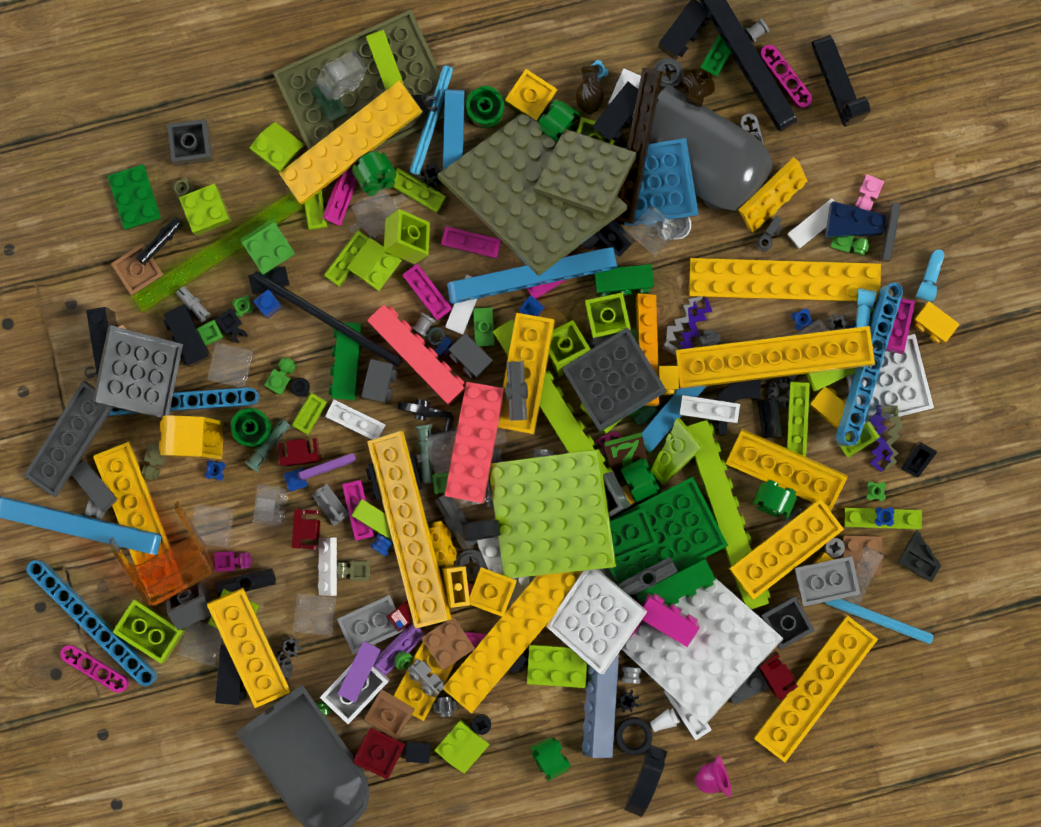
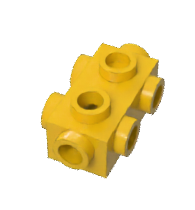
(442, 544)

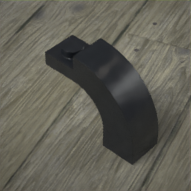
(736, 392)
(647, 781)

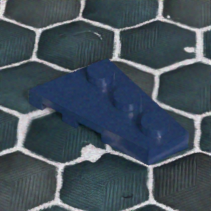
(853, 221)

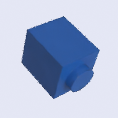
(268, 303)

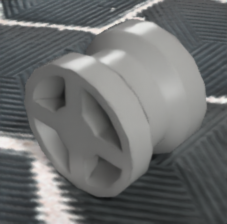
(92, 509)
(830, 547)
(631, 674)

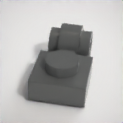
(773, 228)

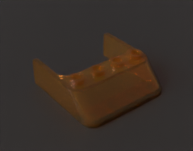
(170, 570)

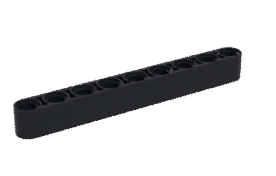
(750, 63)

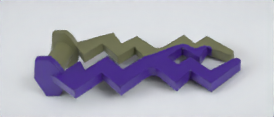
(885, 444)

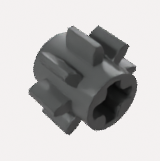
(842, 323)
(710, 338)
(284, 646)
(445, 706)

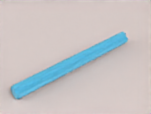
(431, 120)
(881, 620)

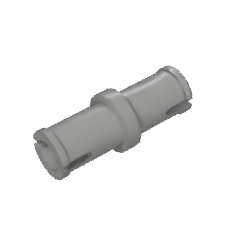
(193, 303)

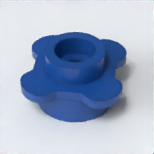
(802, 314)
(210, 470)
(889, 516)

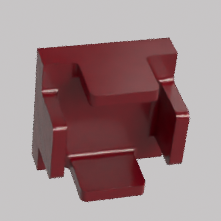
(299, 452)
(305, 529)
(777, 676)
(378, 753)

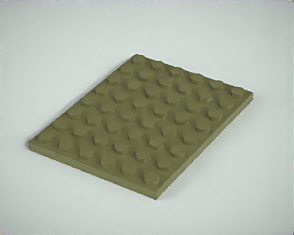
(413, 62)
(499, 185)

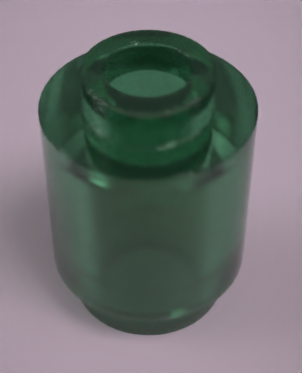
(643, 414)

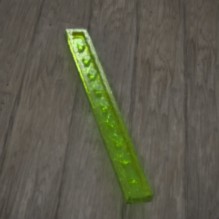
(213, 254)

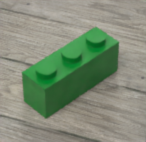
(625, 280)

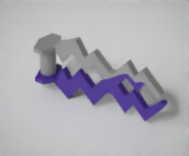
(691, 320)

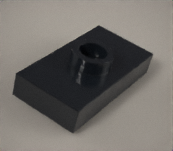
(769, 418)

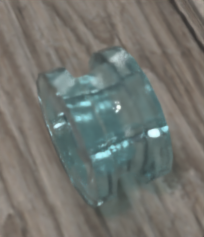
(430, 334)

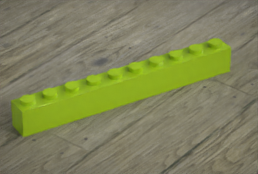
(554, 408)
(723, 503)

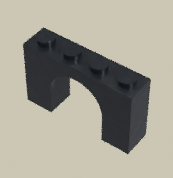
(98, 323)

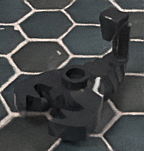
(422, 409)

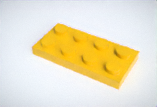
(773, 195)
(411, 691)

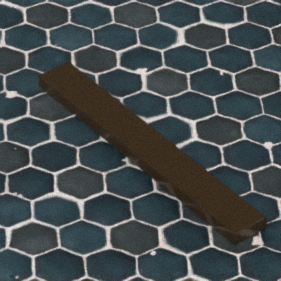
(639, 140)

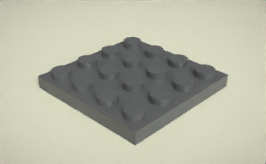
(137, 372)
(614, 379)

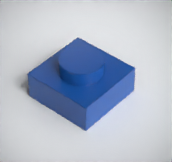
(531, 307)
(443, 348)
(293, 481)

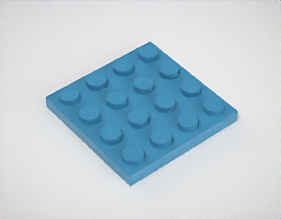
(667, 181)

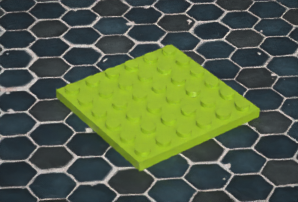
(552, 514)

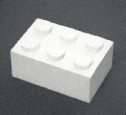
(347, 709)

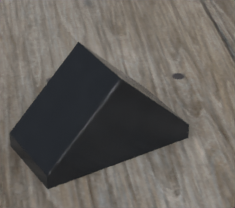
(918, 459)

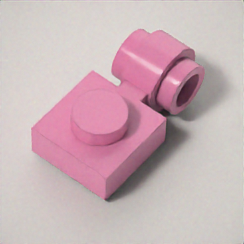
(870, 189)

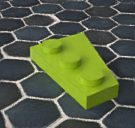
(676, 453)

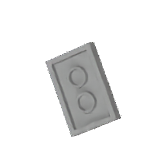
(827, 581)
(368, 624)

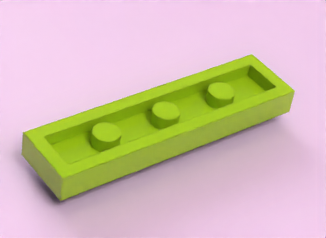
(798, 417)
(866, 518)

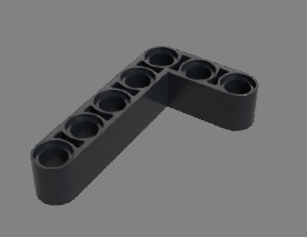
(848, 106)

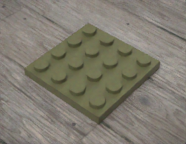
(585, 172)

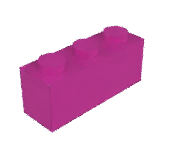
(670, 619)

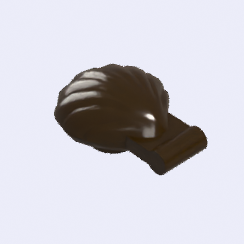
(698, 85)
(589, 93)

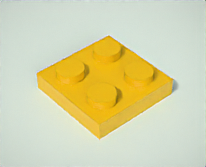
(531, 95)
(492, 591)

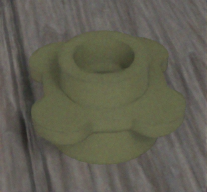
(184, 182)

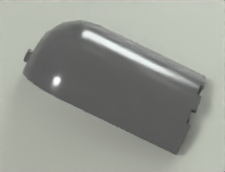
(723, 157)
(307, 762)

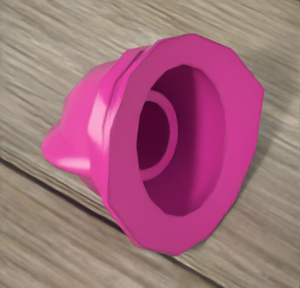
(713, 778)

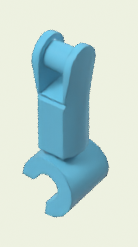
(927, 289)
(865, 302)

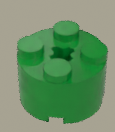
(477, 99)
(558, 119)
(374, 173)
(240, 427)
(640, 480)
(774, 499)
(549, 758)

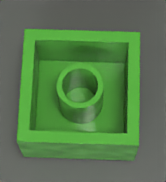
(267, 246)

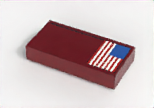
(400, 616)

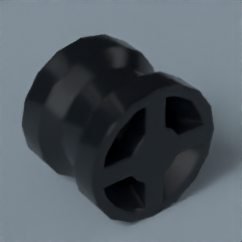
(479, 722)

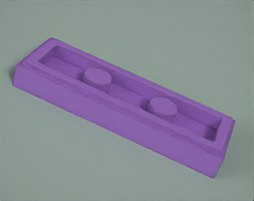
(328, 466)
(404, 642)
(359, 671)

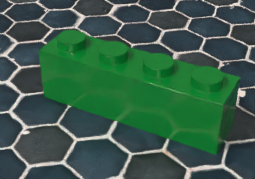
(346, 366)
(681, 583)

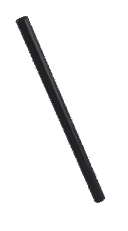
(327, 319)

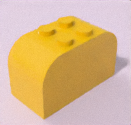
(191, 437)

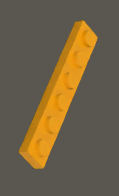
(647, 331)

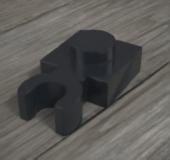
(425, 103)
(230, 323)

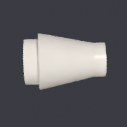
(666, 720)

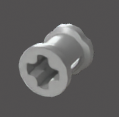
(757, 30)
(423, 324)

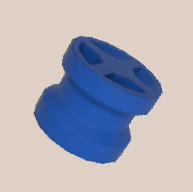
(382, 545)

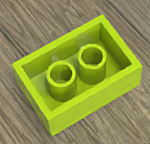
(148, 631)
(555, 666)

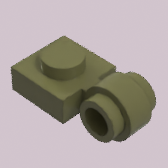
(153, 456)
(358, 570)

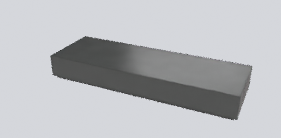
(890, 232)
(94, 486)

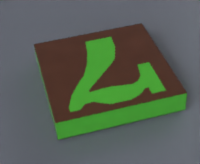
(625, 451)

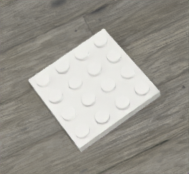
(899, 382)
(596, 619)

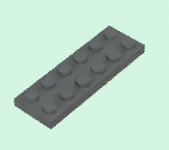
(68, 441)

